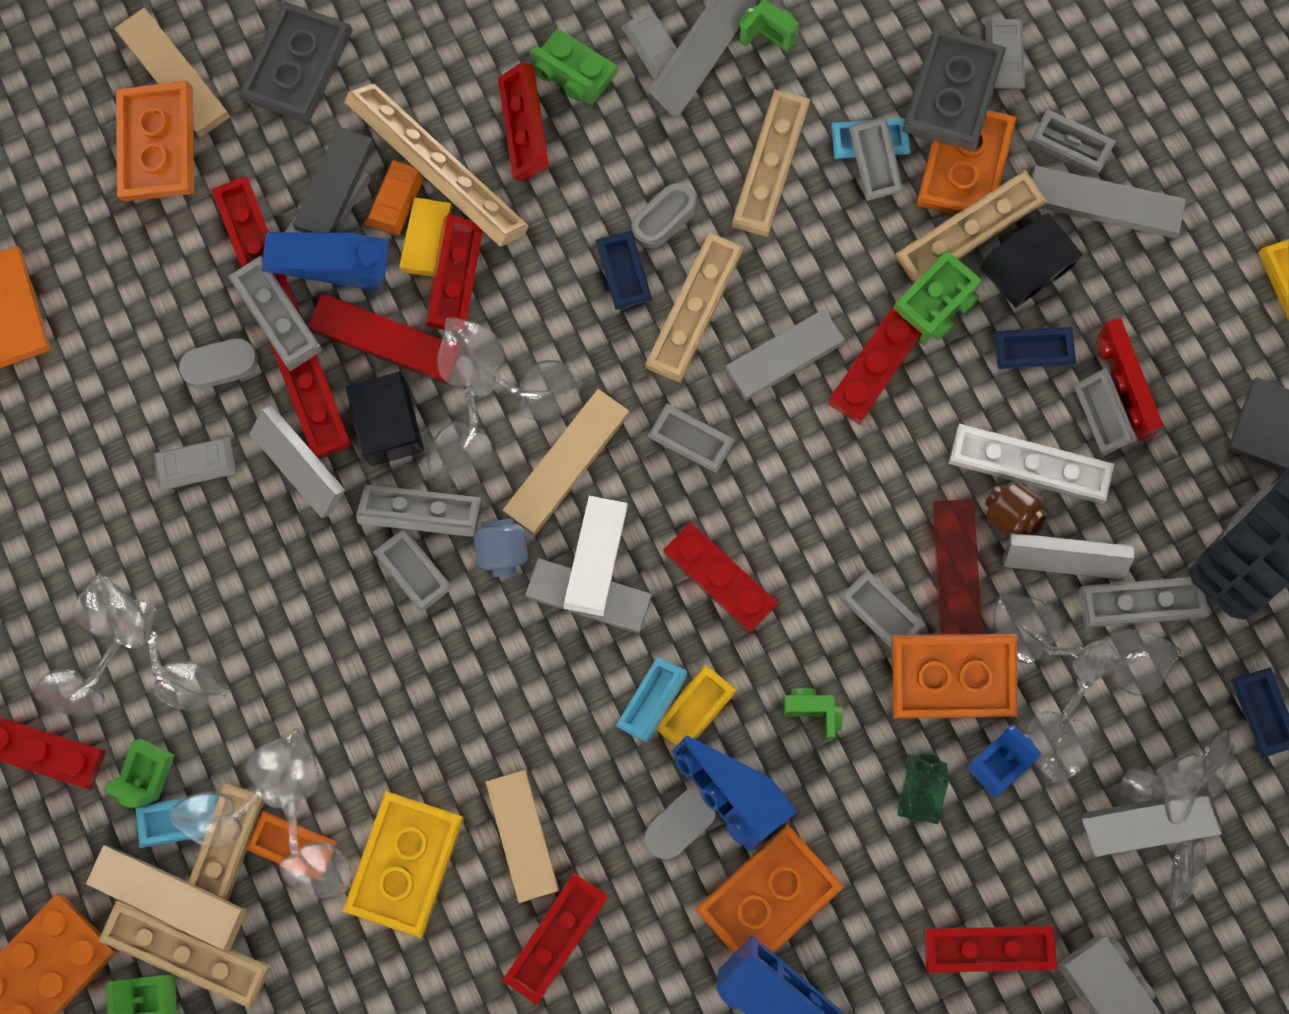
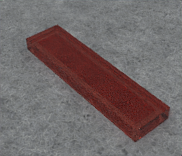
(957, 567)

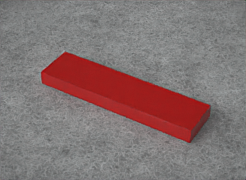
(377, 336)

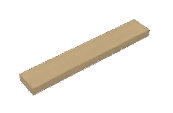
(437, 164)

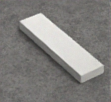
(1031, 464)

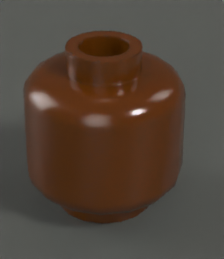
(1016, 510)

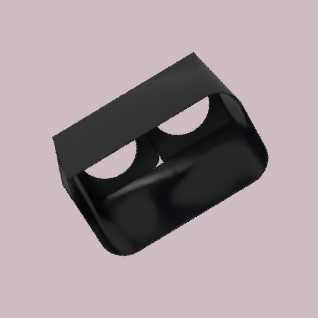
(1031, 260)
(384, 419)

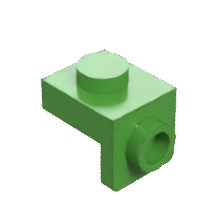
(771, 22)
(807, 704)
(141, 775)
(142, 995)

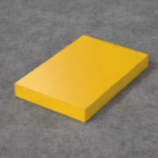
(403, 864)

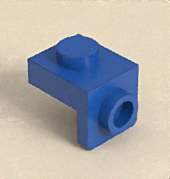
(1004, 760)

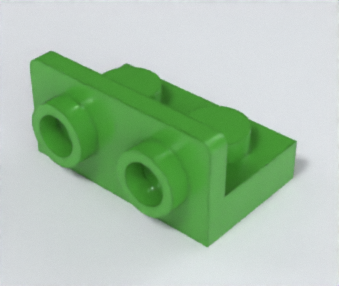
(573, 67)
(938, 297)

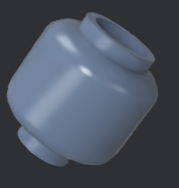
(500, 547)

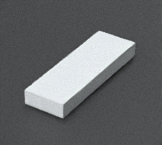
(595, 556)

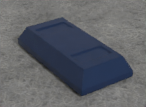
(623, 270)
(1035, 348)
(1264, 711)

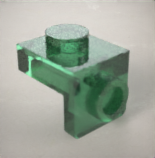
(923, 788)

